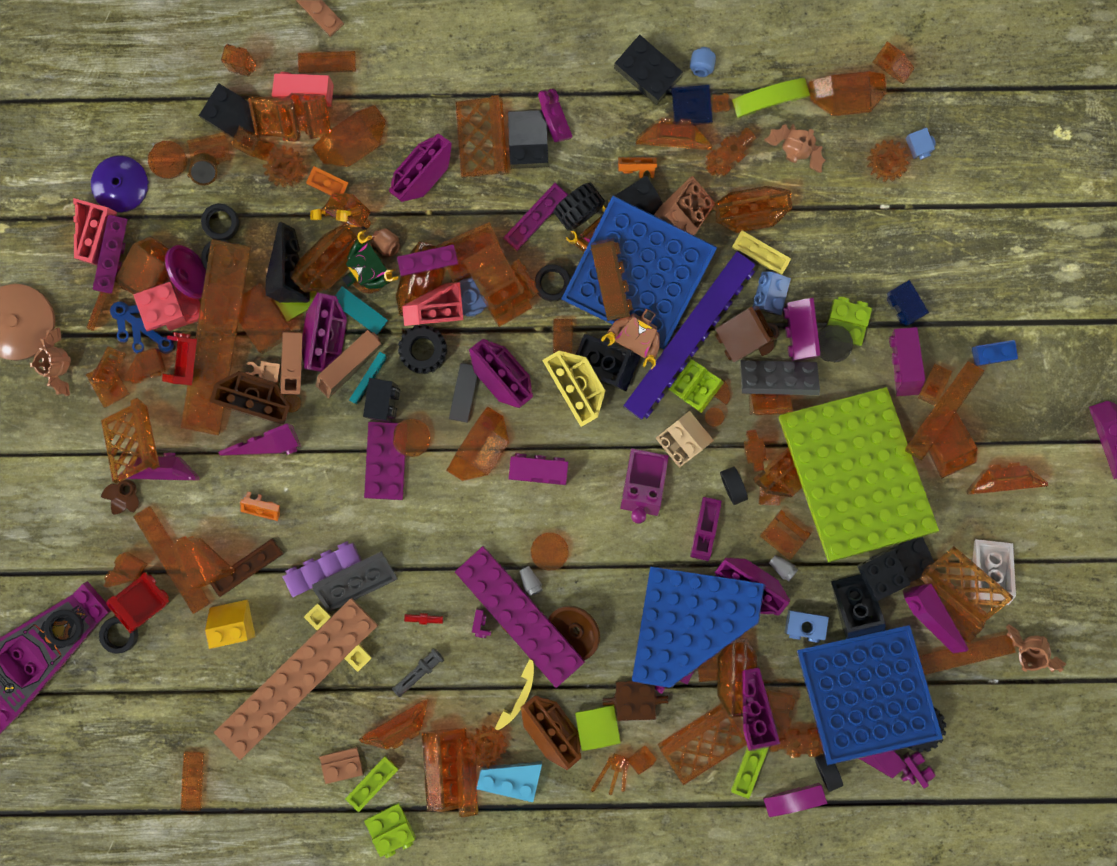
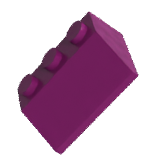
(802, 329)

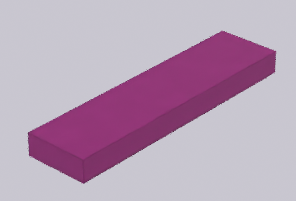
(535, 217)

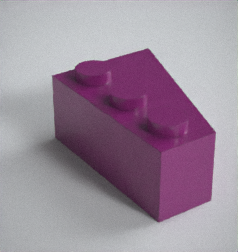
(907, 361)
(538, 469)

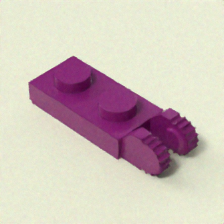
(554, 115)

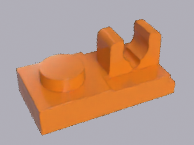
(630, 164)
(326, 182)
(260, 508)

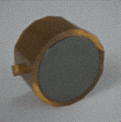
(203, 169)

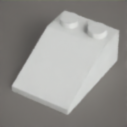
(996, 561)

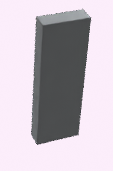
(463, 393)

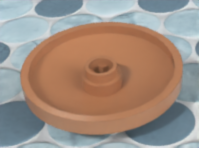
(23, 321)

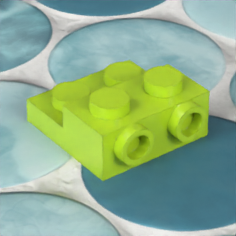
(850, 316)
(390, 830)

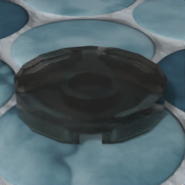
(835, 343)

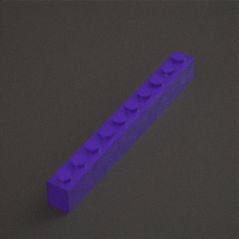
(689, 335)

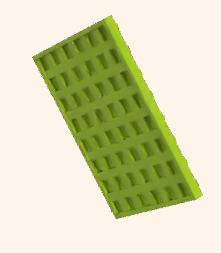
(858, 474)

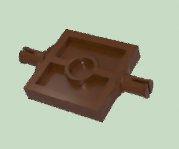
(635, 701)

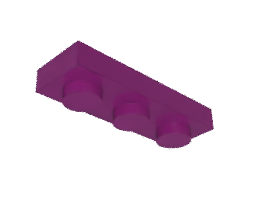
(427, 260)

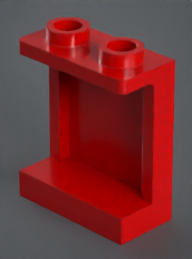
(184, 360)
(138, 602)

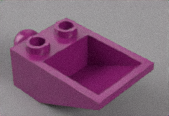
(644, 484)

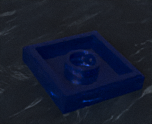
(692, 104)

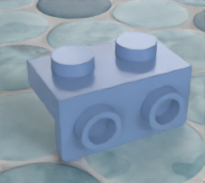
(771, 292)

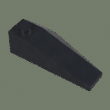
(281, 267)

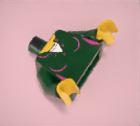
(366, 266)

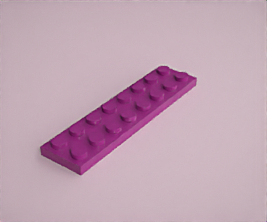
(519, 616)

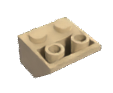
(684, 439)

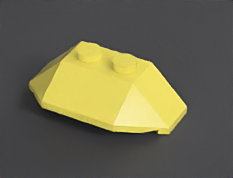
(577, 384)

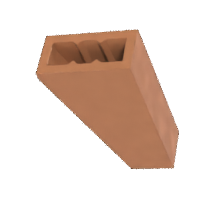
(347, 363)

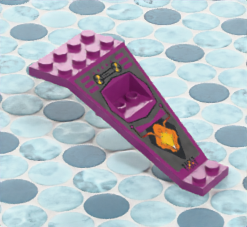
(32, 660)

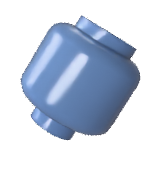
(702, 62)

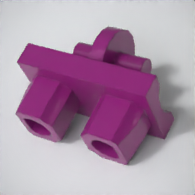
(922, 776)

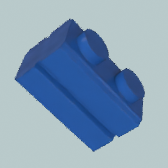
(994, 353)

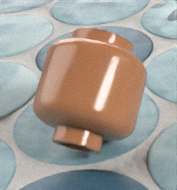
(385, 242)

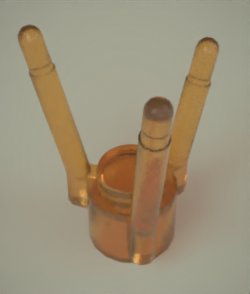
(618, 764)

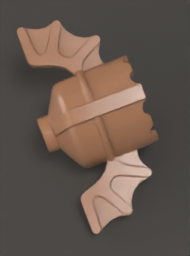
(798, 145)
(54, 362)
(1035, 652)

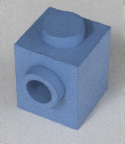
(921, 144)

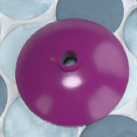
(185, 271)

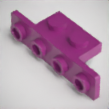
(110, 253)

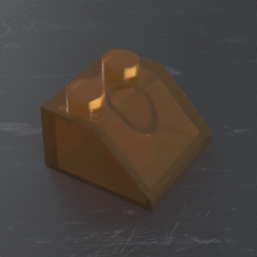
(769, 404)

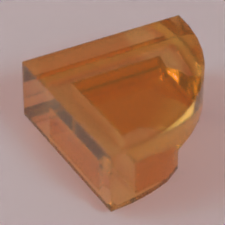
(723, 393)

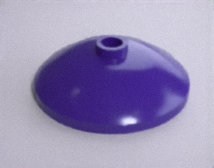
(128, 192)

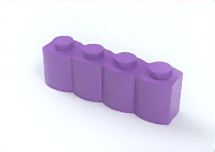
(314, 571)

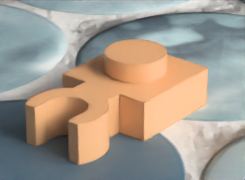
(267, 370)

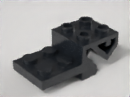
(895, 568)

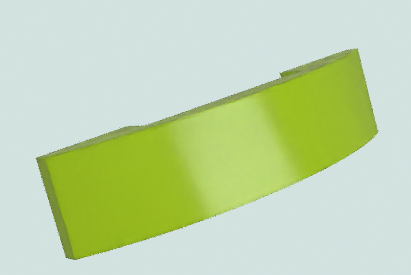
(770, 96)

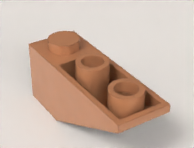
(291, 363)

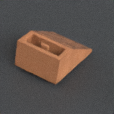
(687, 207)

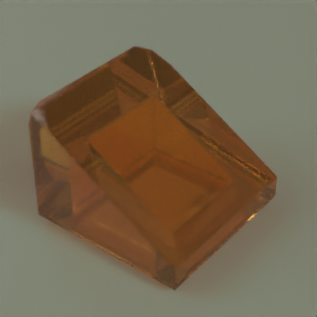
(767, 499)
(642, 760)

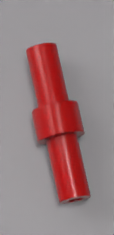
(423, 618)

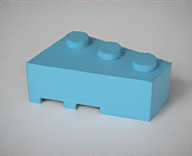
(511, 780)

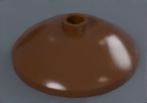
(583, 641)

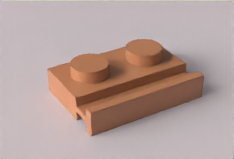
(341, 765)

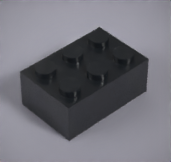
(648, 69)
(381, 400)

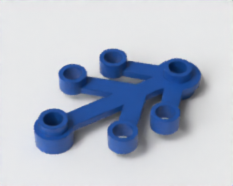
(137, 326)

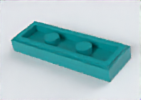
(360, 311)
(371, 373)

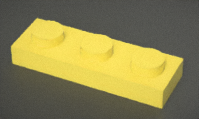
(761, 253)

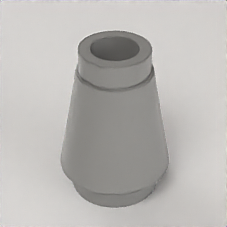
(783, 567)
(530, 581)

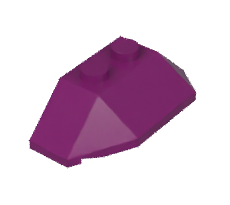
(421, 169)
(323, 332)
(501, 373)
(1105, 421)
(170, 469)
(774, 596)

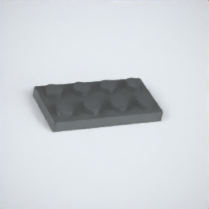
(779, 377)
(354, 581)

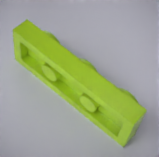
(748, 772)
(372, 783)

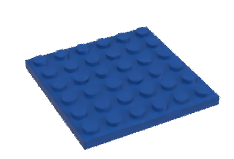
(658, 261)
(869, 695)

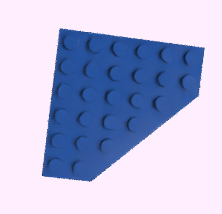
(690, 621)

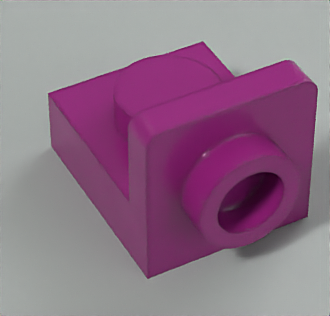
(479, 620)

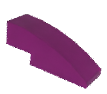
(705, 529)
(795, 800)

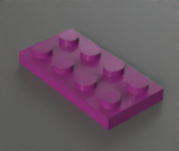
(383, 464)

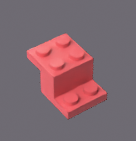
(167, 307)

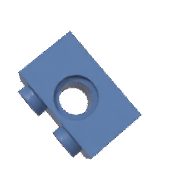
(796, 619)

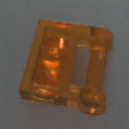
(780, 539)

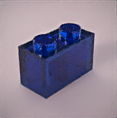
(907, 303)

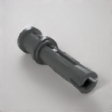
(425, 666)

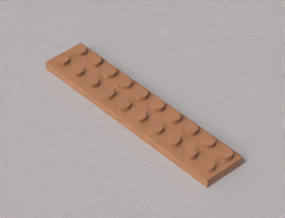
(295, 678)

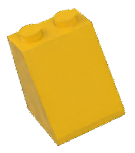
(229, 624)

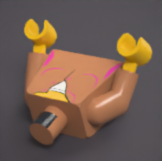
(637, 335)

